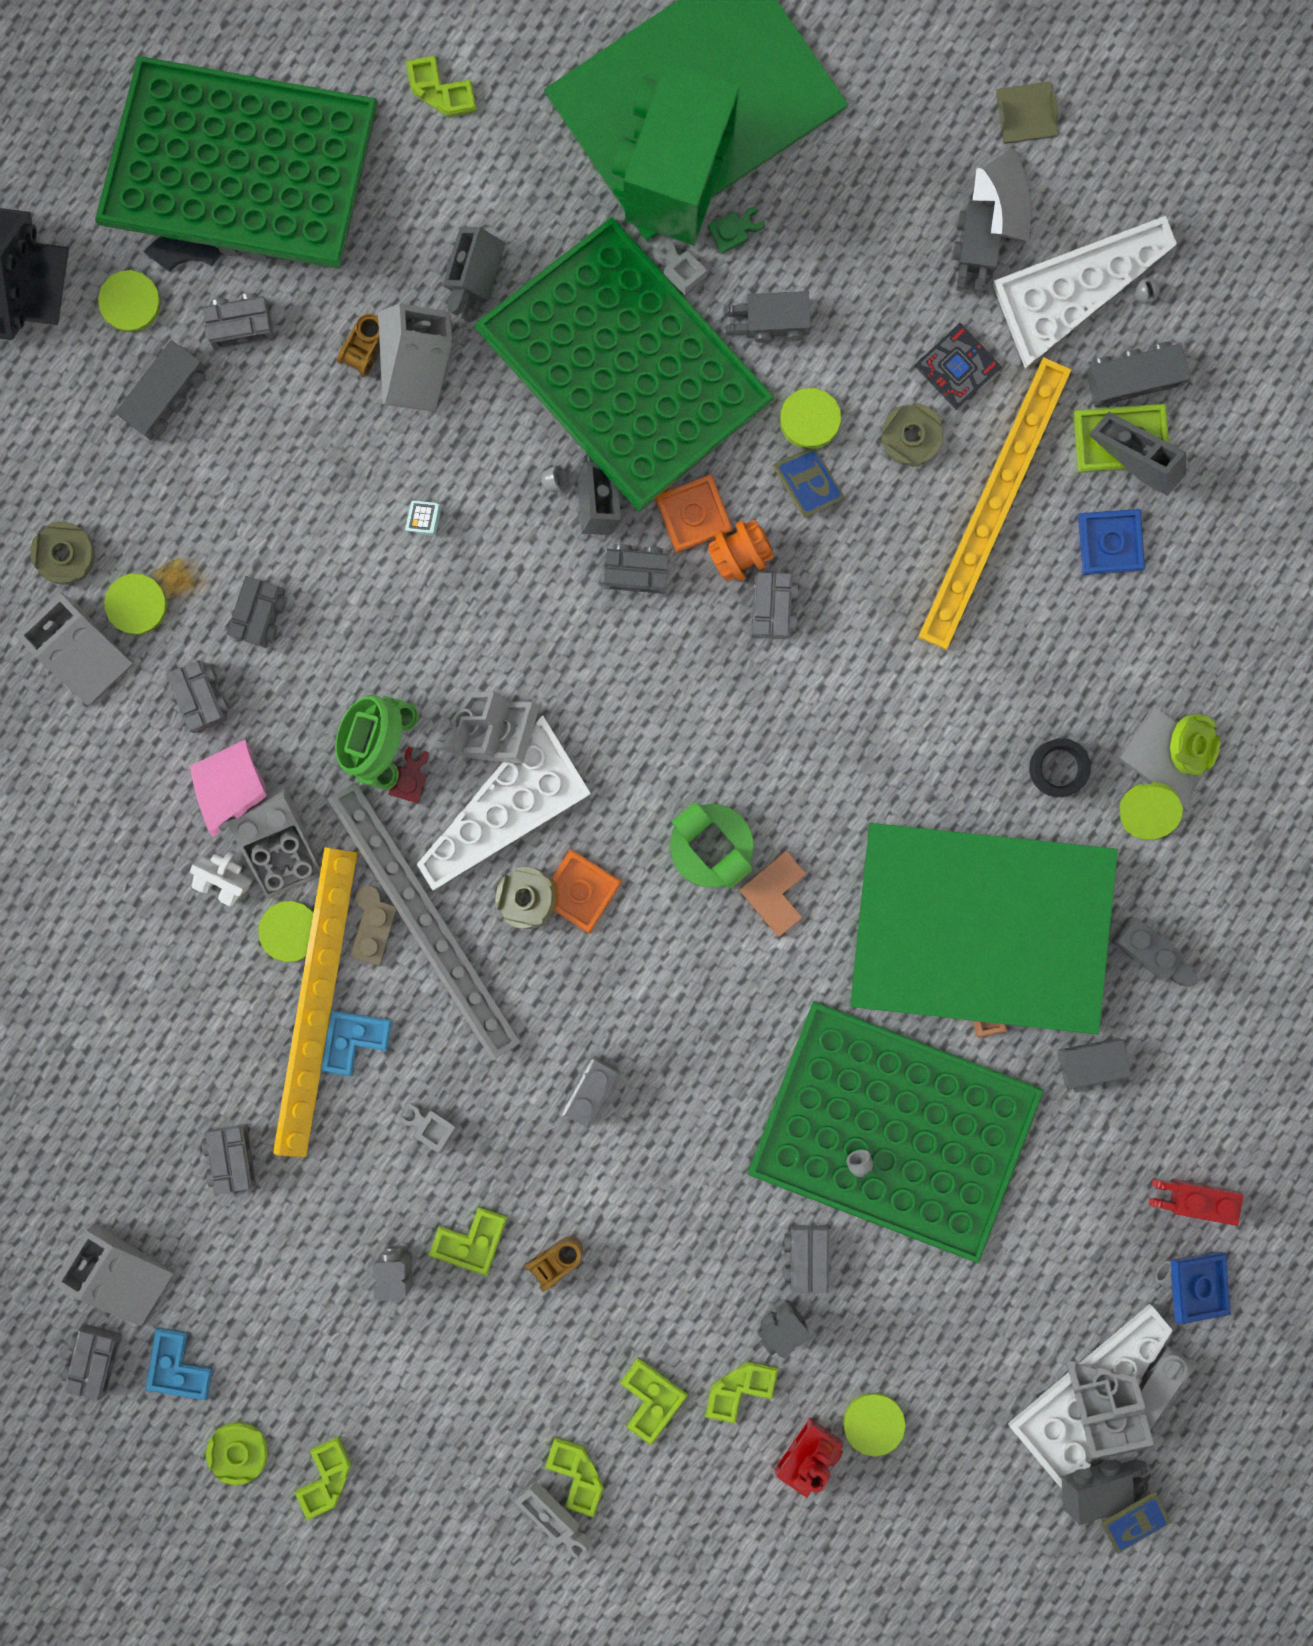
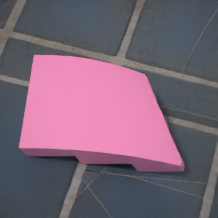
(227, 785)

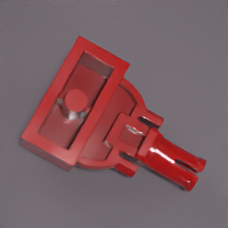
(808, 1459)

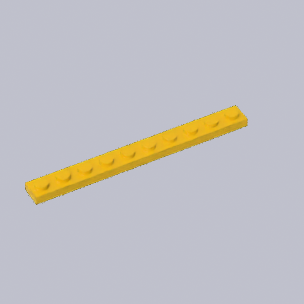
(994, 503)
(315, 1003)

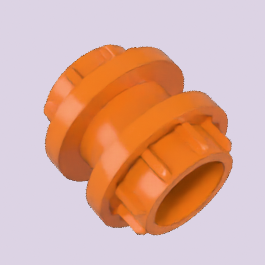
(741, 550)

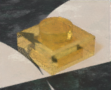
(174, 578)

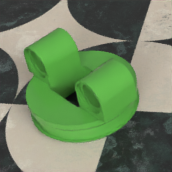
(390, 719)
(728, 870)

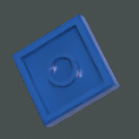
(1111, 541)
(1200, 1287)

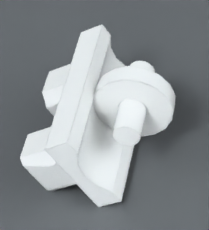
(223, 874)

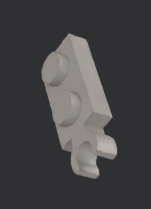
(553, 1519)

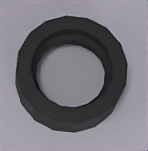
(1078, 753)

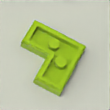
(474, 1250)
(660, 1400)

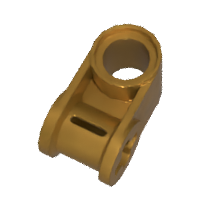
(360, 346)
(551, 1266)

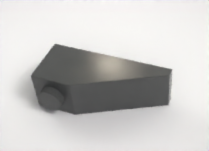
(1141, 453)

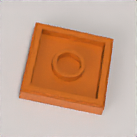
(693, 513)
(583, 890)

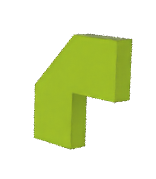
(449, 98)
(748, 1379)
(575, 1462)
(325, 1492)

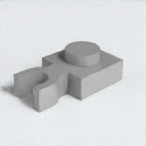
(681, 269)
(432, 1130)

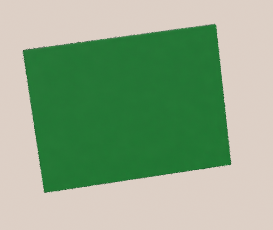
(741, 41)
(237, 162)
(624, 363)
(984, 928)
(933, 1123)

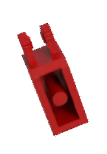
(1200, 1201)

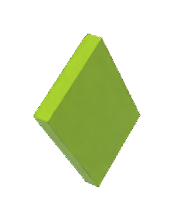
(1094, 457)

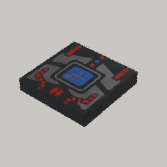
(958, 366)

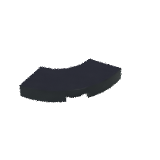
(172, 252)

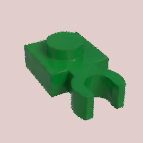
(731, 231)

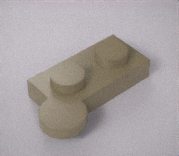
(374, 926)

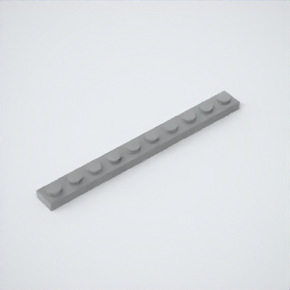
(423, 921)

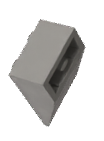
(413, 355)
(74, 648)
(275, 843)
(113, 1276)

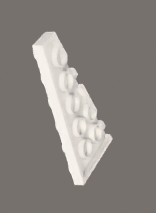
(1062, 292)
(507, 808)
(1053, 1422)

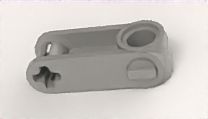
(1163, 1381)

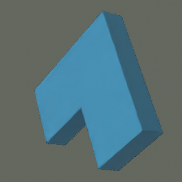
(346, 1033)
(168, 1372)

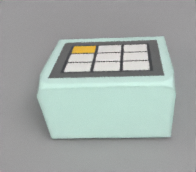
(423, 518)

